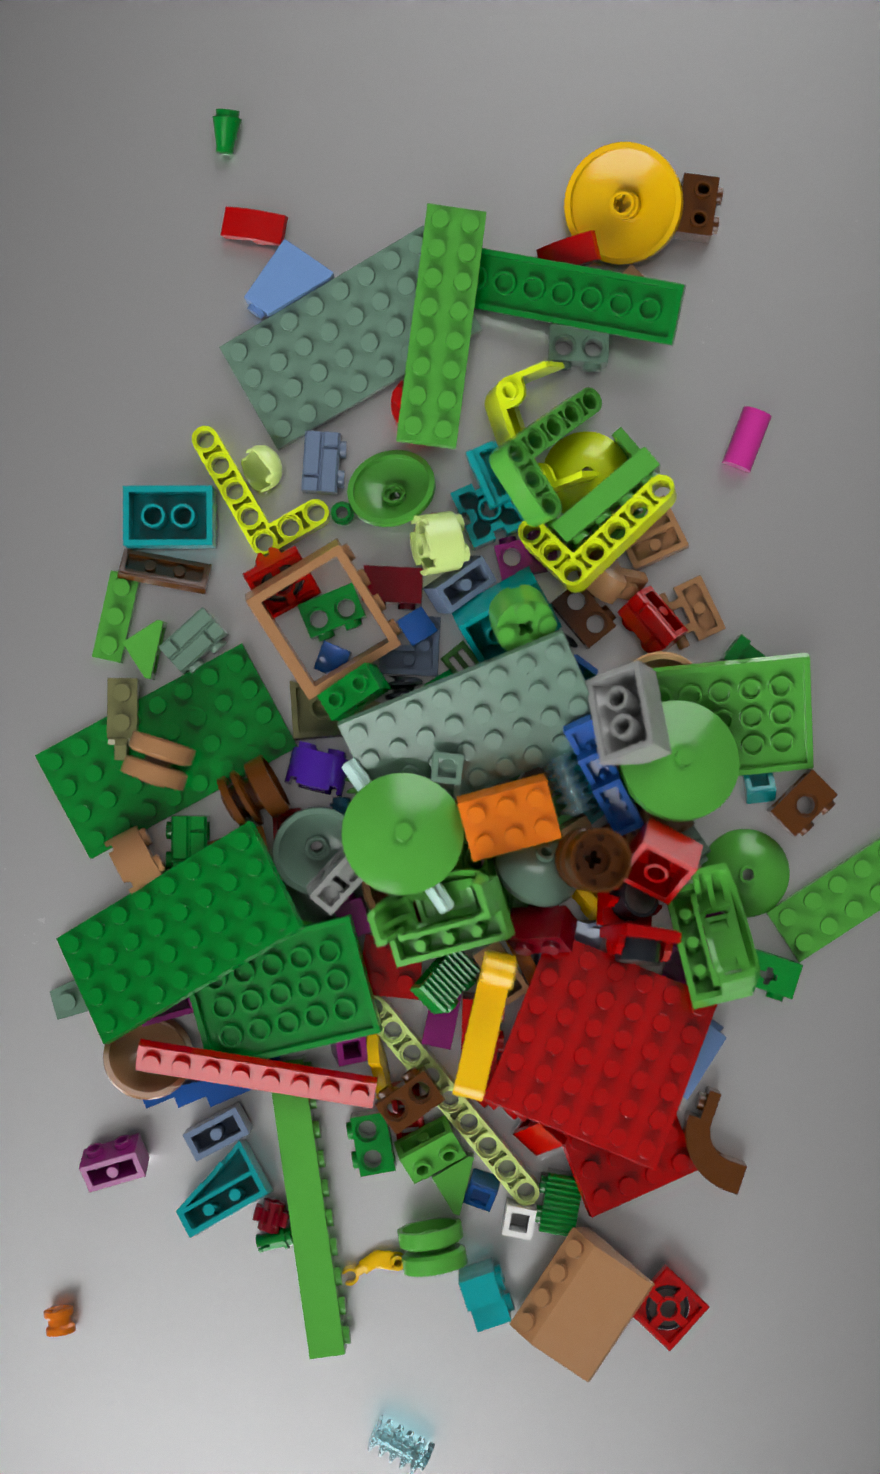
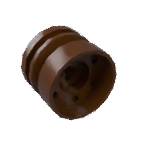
(254, 793)
(609, 859)

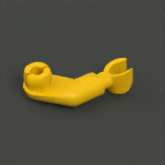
(377, 1259)

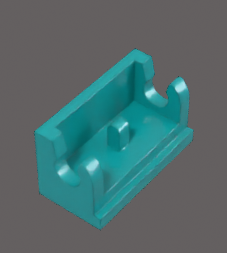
(486, 478)

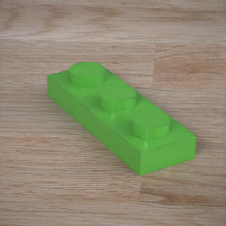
(116, 618)

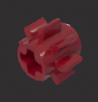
(271, 1215)

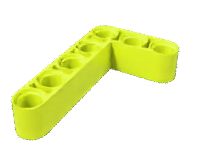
(247, 501)
(602, 537)

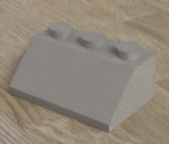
(628, 715)

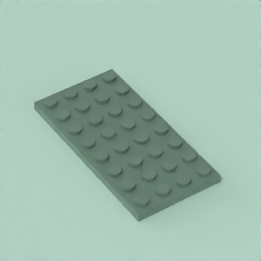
(331, 344)
(496, 714)

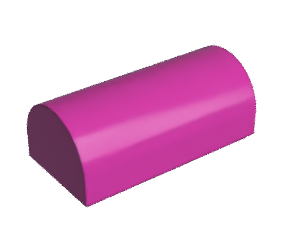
(747, 438)

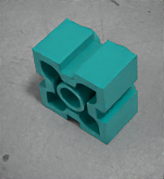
(483, 528)

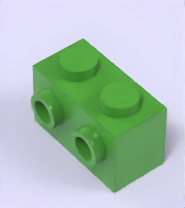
(430, 1149)

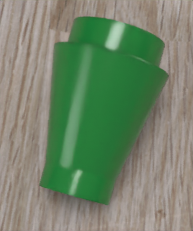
(226, 130)

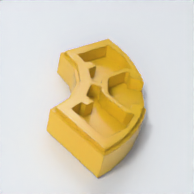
(378, 1062)

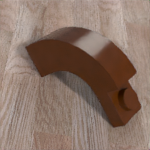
(715, 1166)

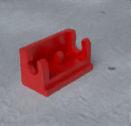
(539, 1137)

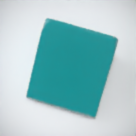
(759, 788)

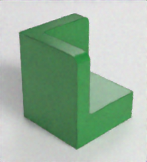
(741, 650)

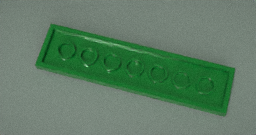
(579, 296)

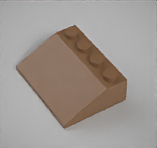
(582, 1303)

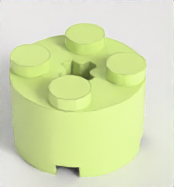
(439, 542)

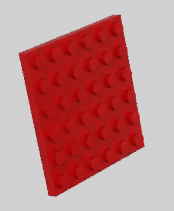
(601, 1052)

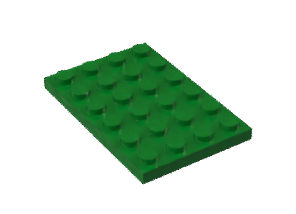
(291, 996)

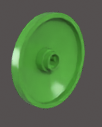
(695, 775)
(402, 834)

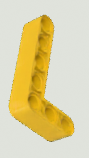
(484, 1023)

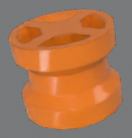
(59, 1320)

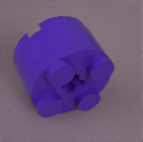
(317, 769)

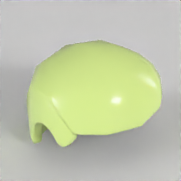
(262, 468)

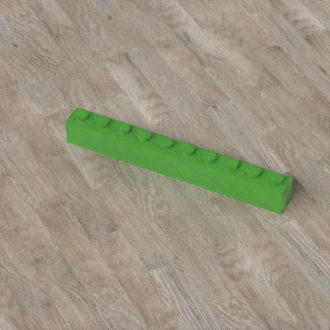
(311, 1222)

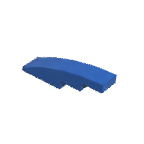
(604, 779)
(194, 1090)

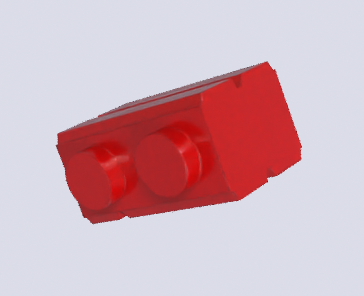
(652, 621)

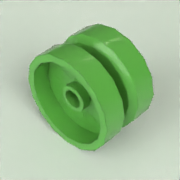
(432, 1246)

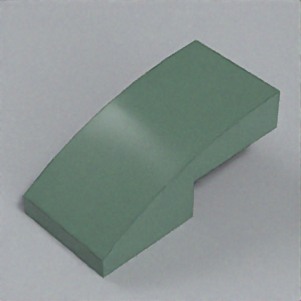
(447, 772)

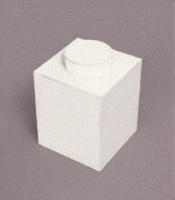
(518, 1220)

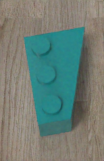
(227, 1189)

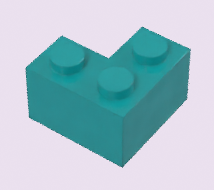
(484, 1295)

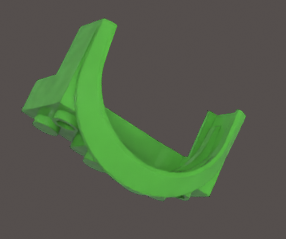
(615, 490)
(727, 936)
(411, 942)

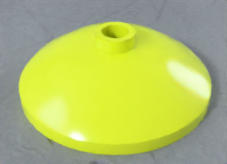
(580, 452)

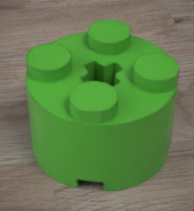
(520, 616)

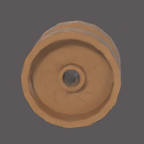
(158, 760)

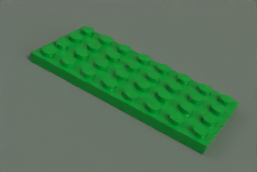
(216, 711)
(180, 932)

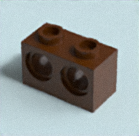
(577, 619)
(415, 1105)

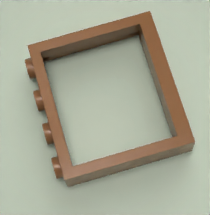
(256, 597)

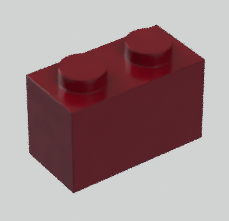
(396, 585)
(542, 930)

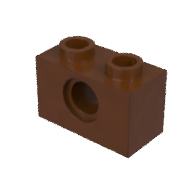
(785, 808)

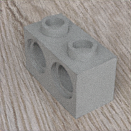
(333, 883)

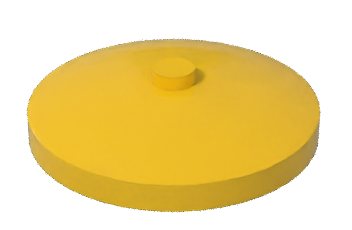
(627, 199)

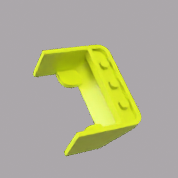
(506, 419)

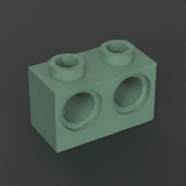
(578, 339)

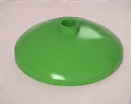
(390, 477)
(764, 856)

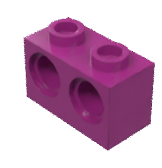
(526, 558)

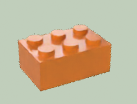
(508, 817)

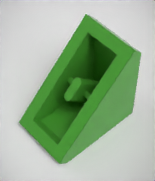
(145, 648)
(453, 1182)

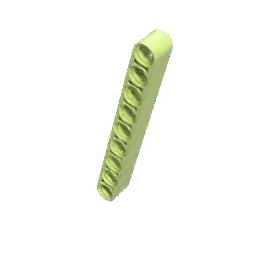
(463, 1106)

